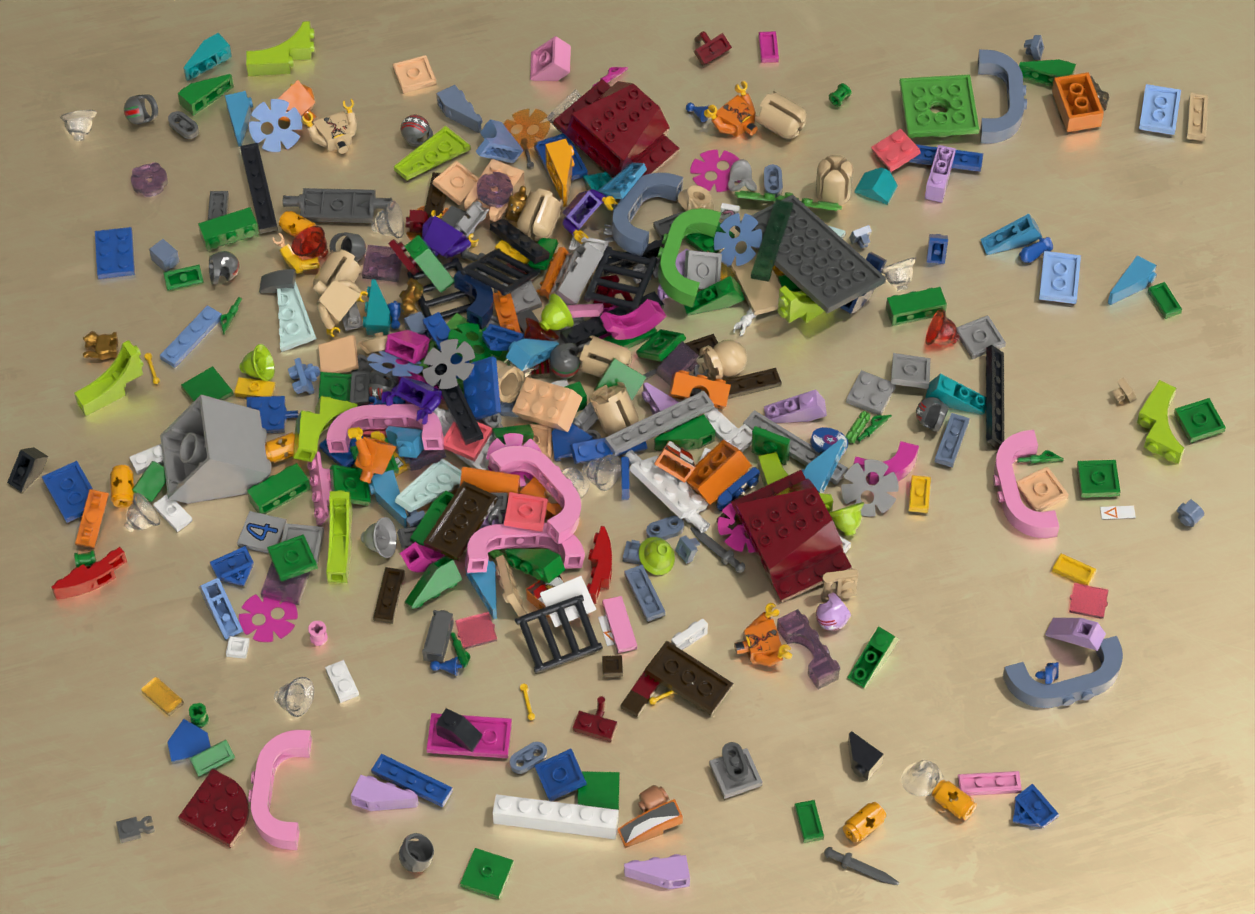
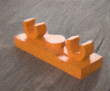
(552, 273)
(506, 311)
(92, 519)

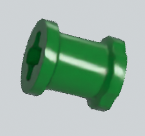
(839, 95)
(85, 558)
(198, 715)

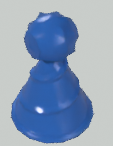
(699, 111)
(395, 313)
(450, 666)

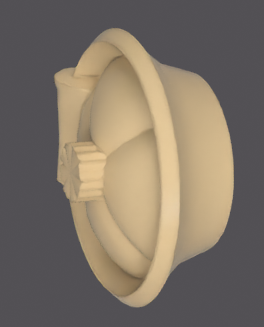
(695, 198)
(375, 344)

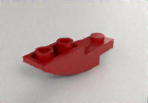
(600, 563)
(86, 580)

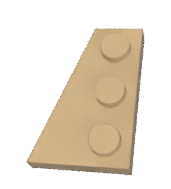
(509, 585)

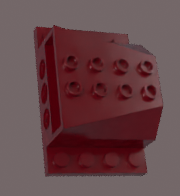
(618, 128)
(792, 534)

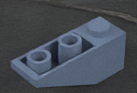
(456, 107)

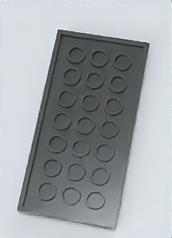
(820, 259)

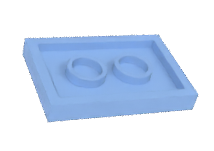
(1160, 109)
(1060, 277)

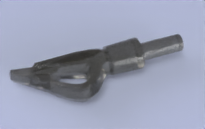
(1101, 94)

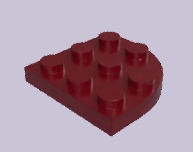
(218, 809)

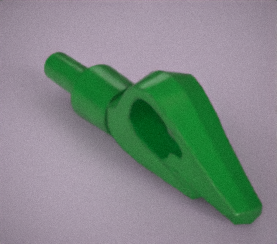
(229, 317)
(874, 426)
(1052, 457)
(462, 654)

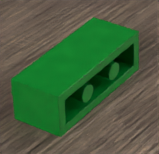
(228, 228)
(915, 305)
(278, 489)

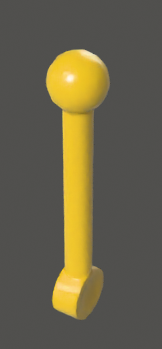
(148, 356)
(524, 688)
(653, 700)

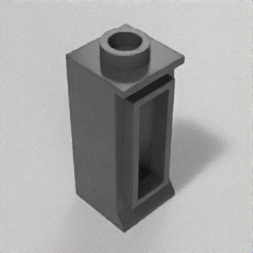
(438, 636)

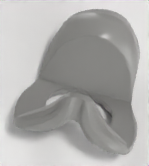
(741, 172)

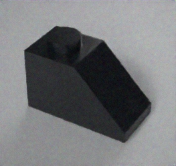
(27, 468)
(458, 730)
(863, 756)

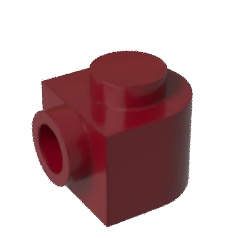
(416, 220)

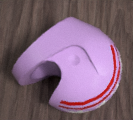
(832, 614)

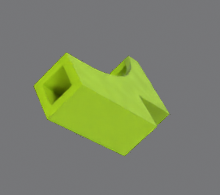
(280, 57)
(797, 305)
(112, 382)
(1154, 416)
(312, 425)
(772, 470)
(339, 537)

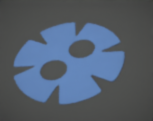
(278, 110)
(750, 237)
(399, 370)

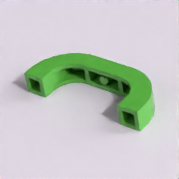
(672, 282)

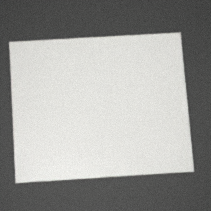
(565, 591)

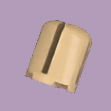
(781, 116)
(834, 180)
(539, 214)
(338, 267)
(604, 349)
(614, 408)

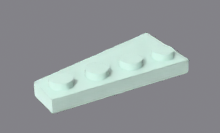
(293, 319)
(430, 485)

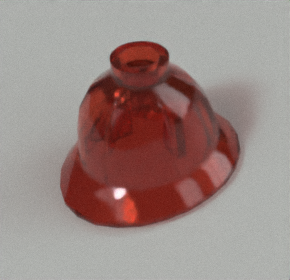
(310, 243)
(941, 330)
(535, 332)

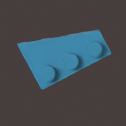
(624, 181)

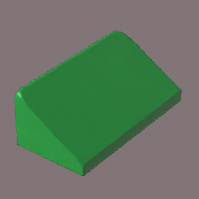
(183, 277)
(525, 430)
(151, 481)

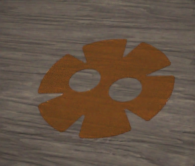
(522, 117)

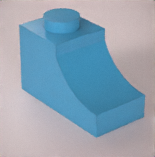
(406, 440)

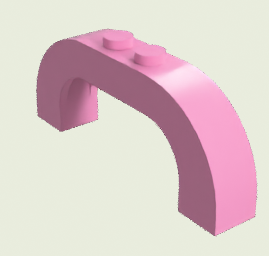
(380, 418)
(550, 476)
(1022, 518)
(507, 537)
(283, 746)

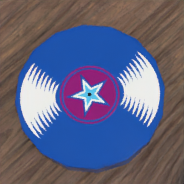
(825, 437)

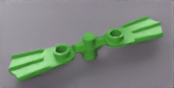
(771, 197)

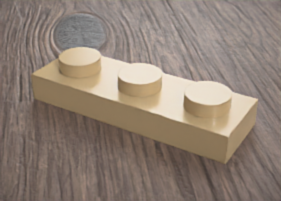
(1197, 116)

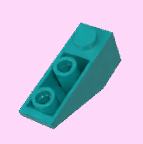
(209, 54)
(377, 311)
(956, 395)

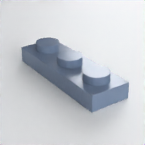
(952, 440)
(644, 593)

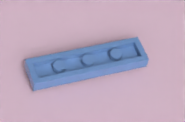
(191, 336)

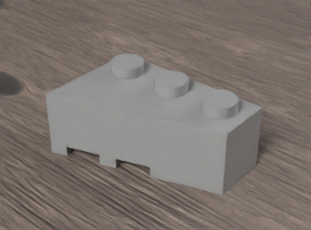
(576, 272)

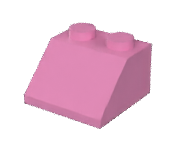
(550, 61)

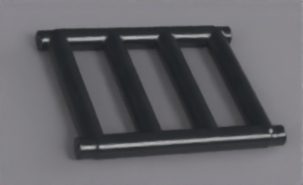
(489, 259)
(638, 291)
(425, 305)
(541, 615)

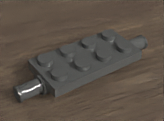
(337, 204)

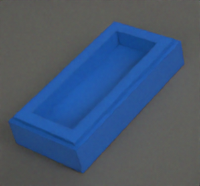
(625, 478)

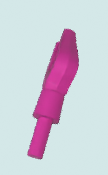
(613, 73)

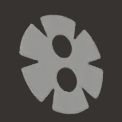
(436, 357)
(858, 477)

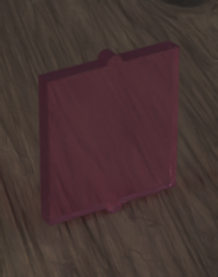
(1088, 601)
(476, 630)

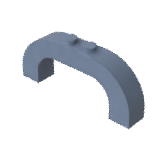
(1001, 65)
(648, 186)
(1071, 690)

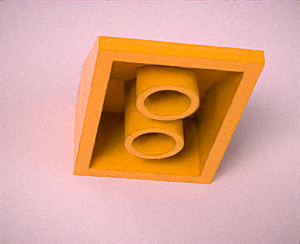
(559, 166)

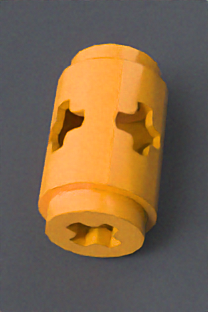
(294, 223)
(275, 450)
(121, 486)
(962, 807)
(864, 822)

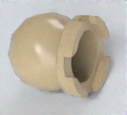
(724, 359)
(509, 381)

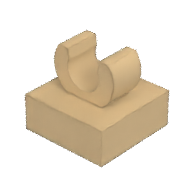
(1124, 391)

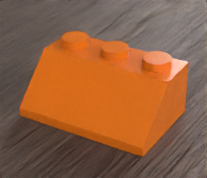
(718, 471)
(491, 481)

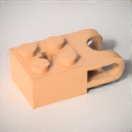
(517, 180)

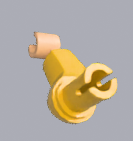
(295, 261)

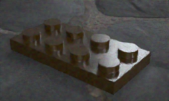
(460, 520)
(688, 678)

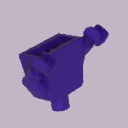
(417, 393)

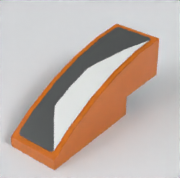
(650, 823)

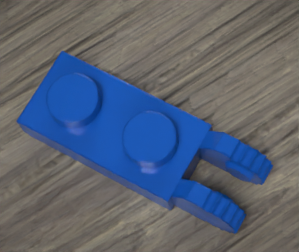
(748, 480)

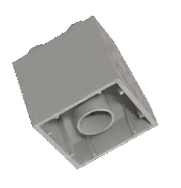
(214, 451)

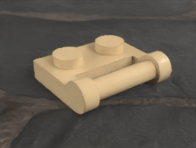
(845, 581)

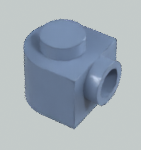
(1190, 513)

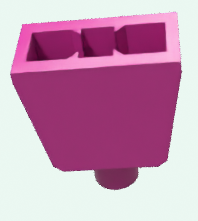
(407, 345)

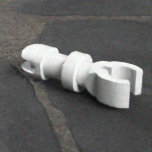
(745, 321)

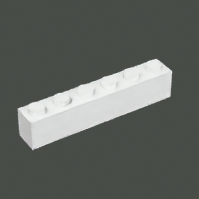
(555, 816)

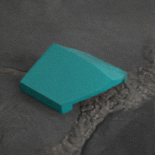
(596, 181)
(877, 185)

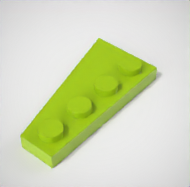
(435, 151)

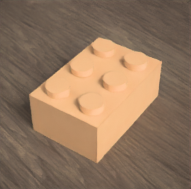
(547, 404)

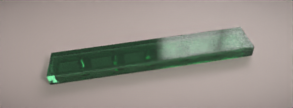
(772, 240)

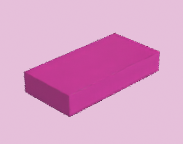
(768, 47)

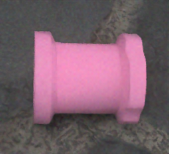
(317, 633)

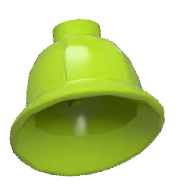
(556, 314)
(258, 363)
(848, 518)
(656, 555)

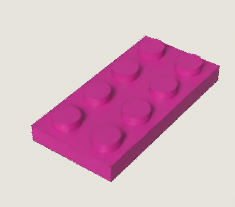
(493, 744)

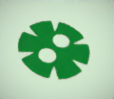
(471, 327)

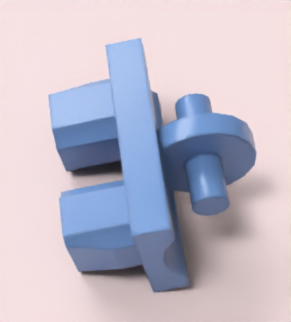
(307, 375)

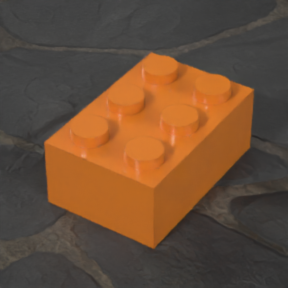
(1077, 102)

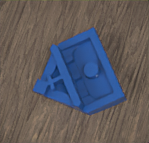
(500, 338)
(563, 440)
(233, 567)
(187, 741)
(1033, 808)

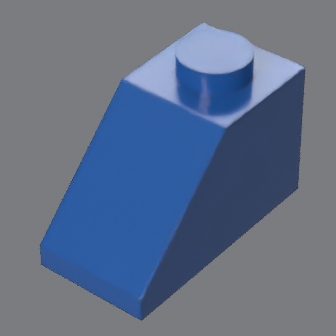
(937, 248)

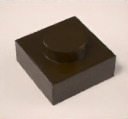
(612, 666)

